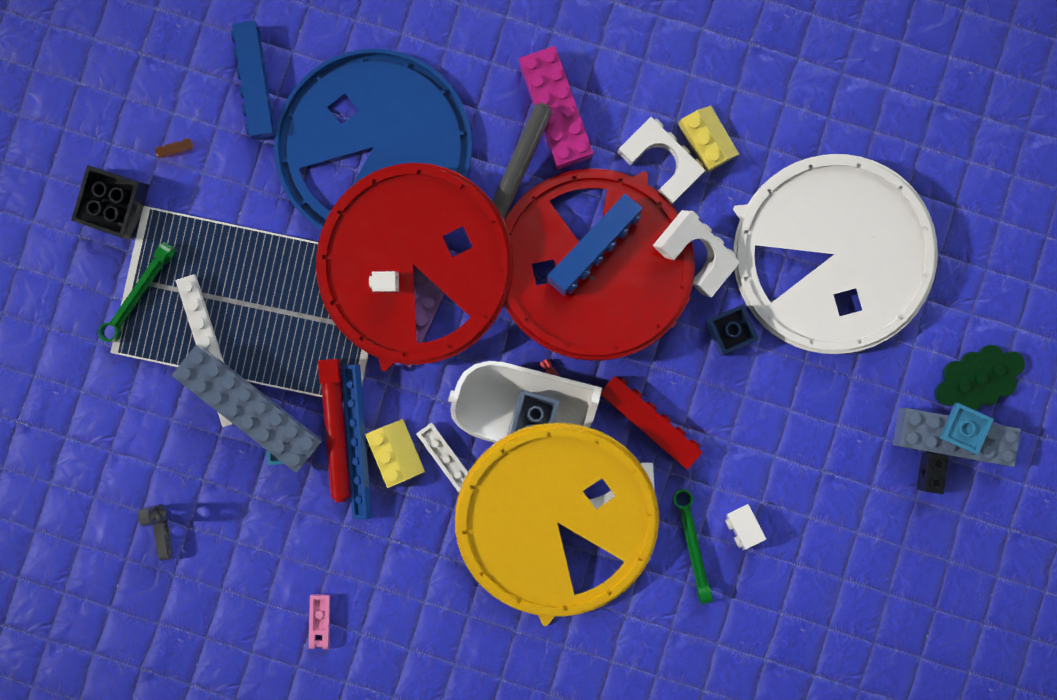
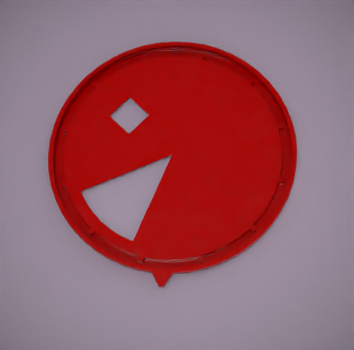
(398, 222)
(633, 288)

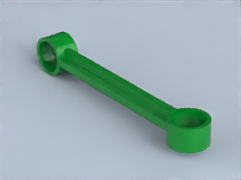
(161, 256)
(702, 587)

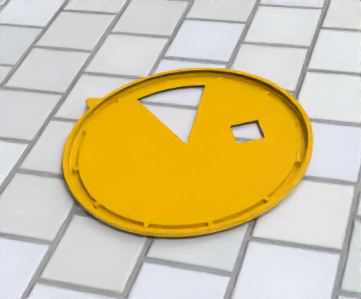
(528, 485)

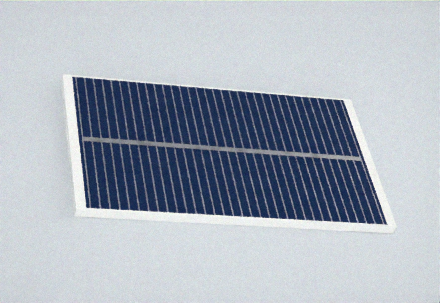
(256, 293)

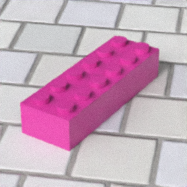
(549, 85)

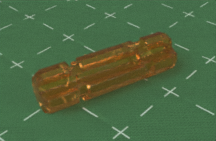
(173, 148)

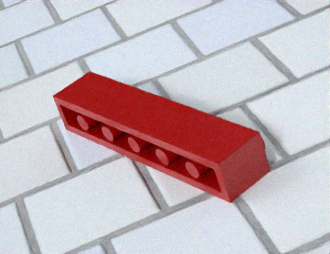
(652, 424)

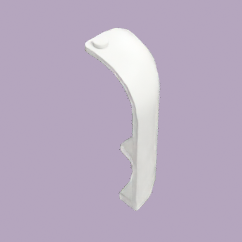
(489, 393)

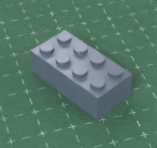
(532, 410)

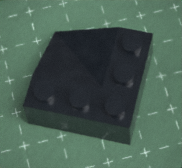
(110, 202)

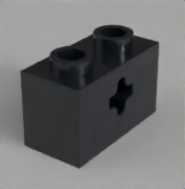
(932, 473)

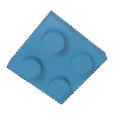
(966, 428)

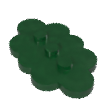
(980, 377)

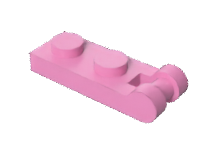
(319, 621)

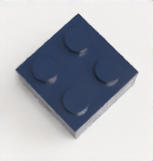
(731, 330)

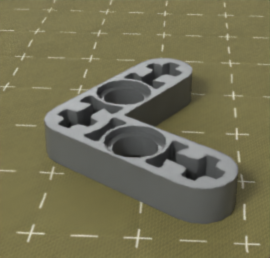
(157, 516)

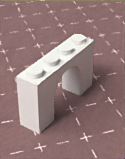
(653, 135)
(719, 260)

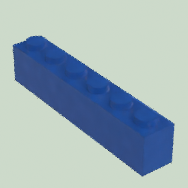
(253, 80)
(595, 245)

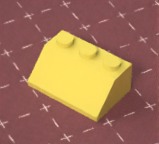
(707, 138)
(395, 453)

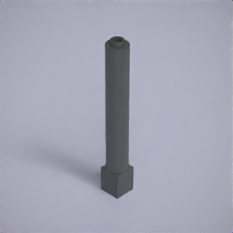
(521, 158)

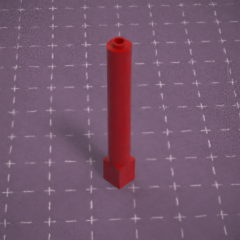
(330, 380)

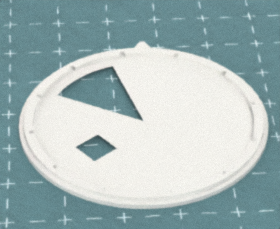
(835, 209)

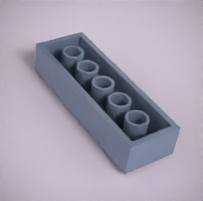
(923, 429)

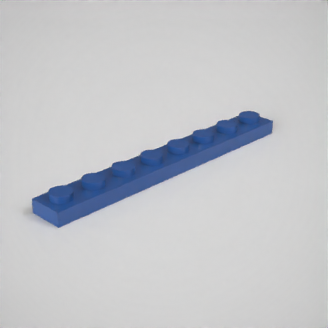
(356, 441)

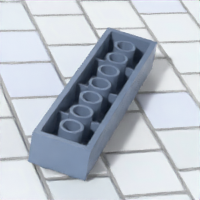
(247, 408)

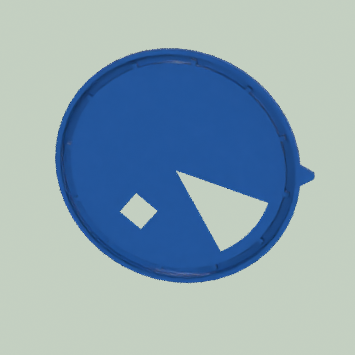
(403, 114)

